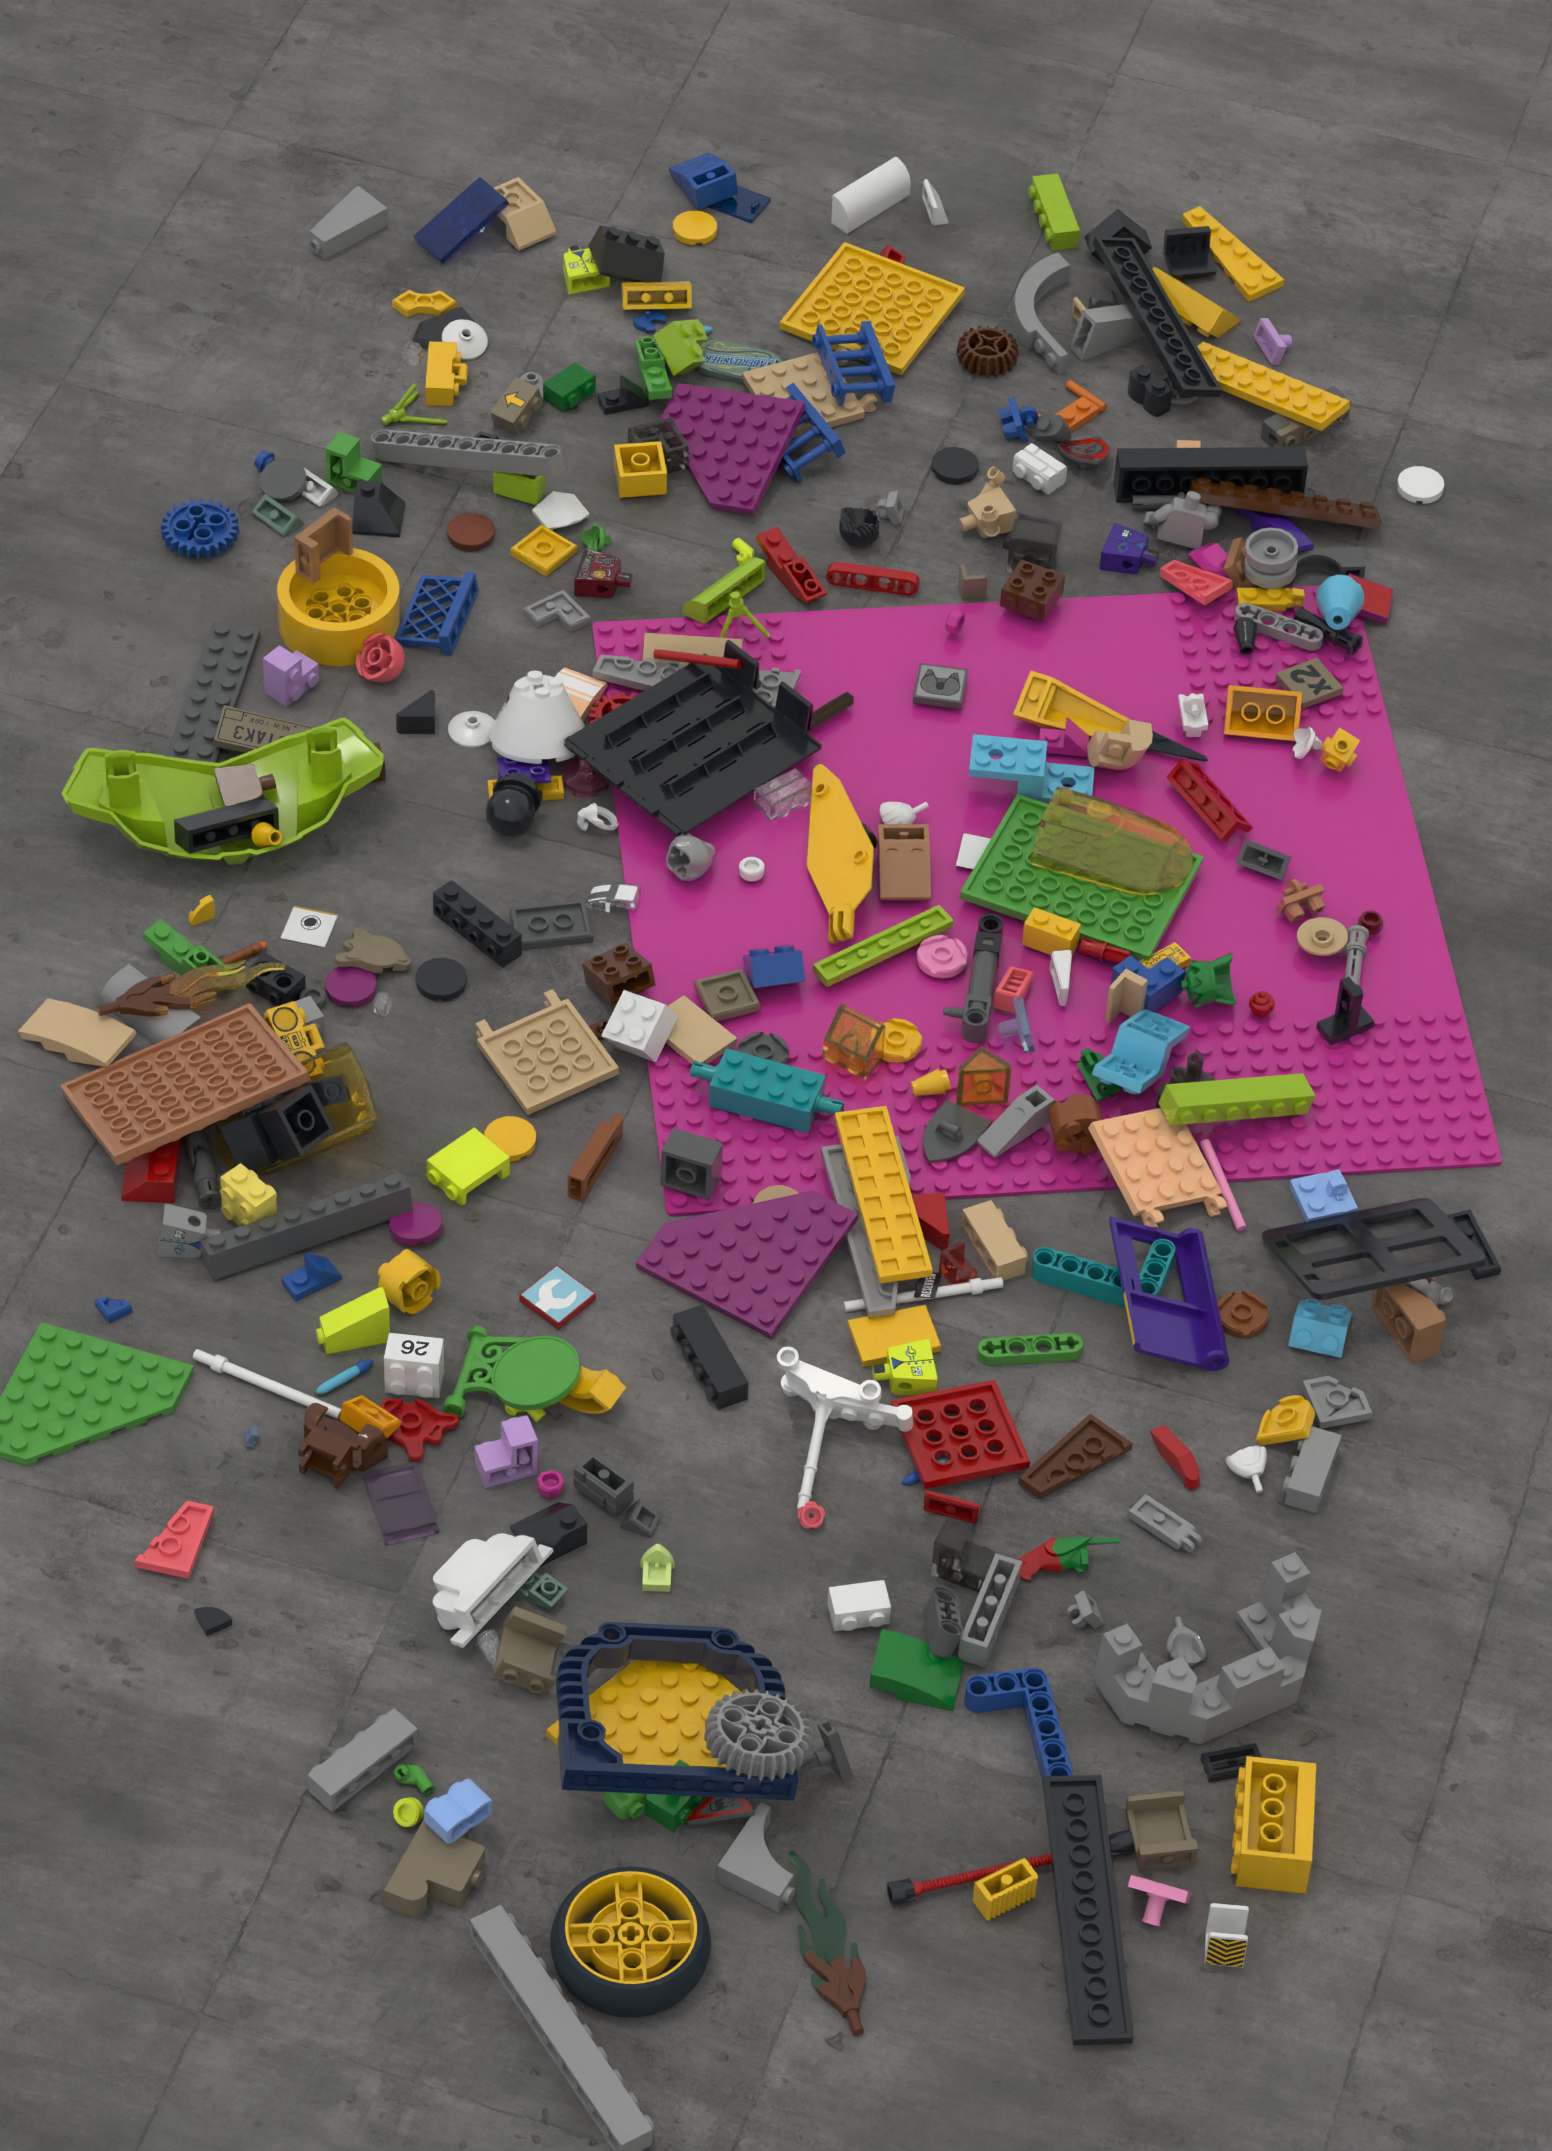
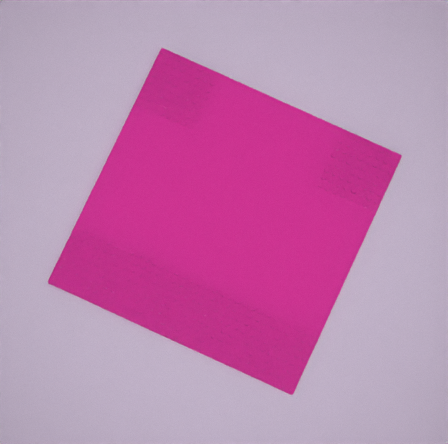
(1383, 1098)

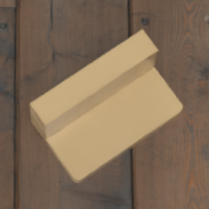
(1126, 995)

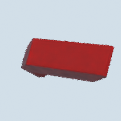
(1177, 1456)

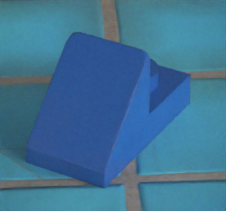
(311, 1278)

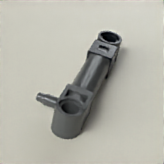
(978, 1001)

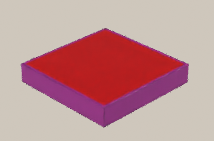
(1376, 600)

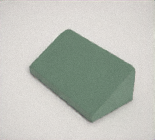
(276, 516)

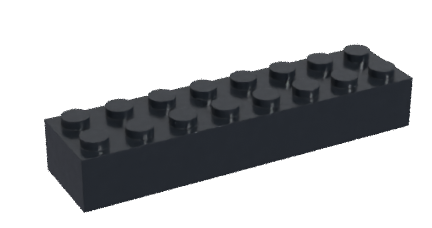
(1172, 469)

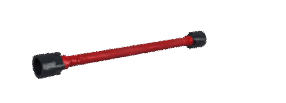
(906, 1890)

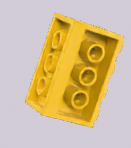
(1274, 1824)

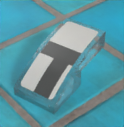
(620, 895)

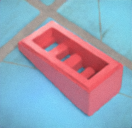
(1012, 988)

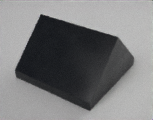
(249, 1141)

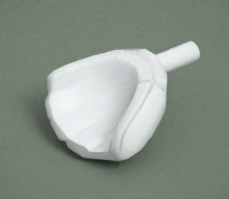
(899, 812)
(1249, 1464)

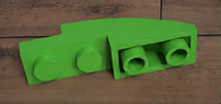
(652, 369)
(177, 951)

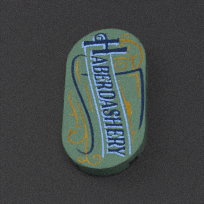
(730, 360)

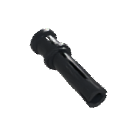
(1336, 637)

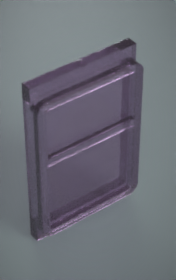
(400, 1503)

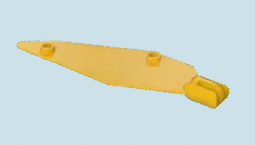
(838, 853)

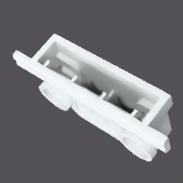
(482, 1579)

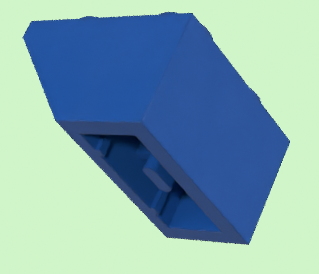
(775, 967)

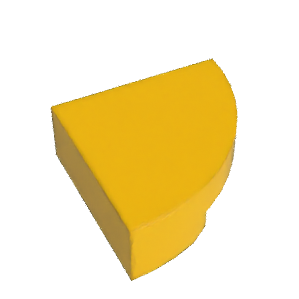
(203, 912)

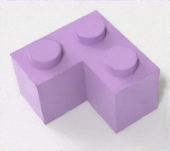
(288, 675)
(509, 1457)

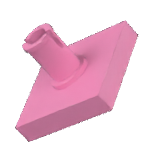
(1158, 1895)

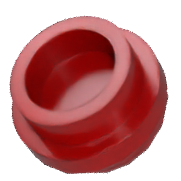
(1261, 1004)

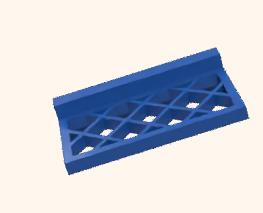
(454, 614)

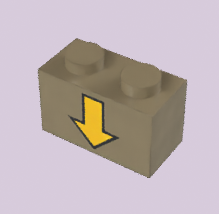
(516, 406)

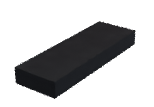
(1468, 1225)

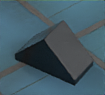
(418, 716)

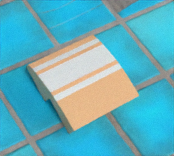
(582, 690)

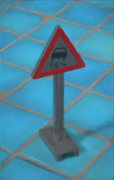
(725, 1808)

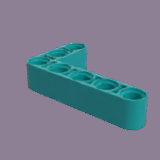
(1098, 1279)

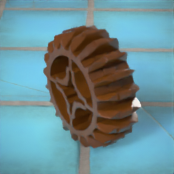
(987, 351)

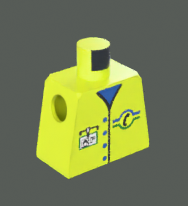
(581, 271)
(908, 1369)

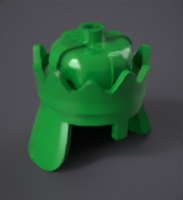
(1209, 981)

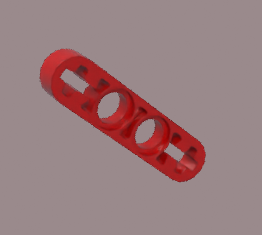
(872, 582)

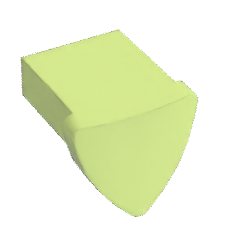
(657, 1569)

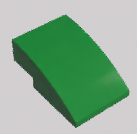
(915, 1672)

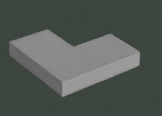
(559, 607)

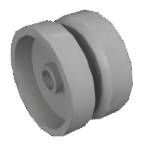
(1270, 558)

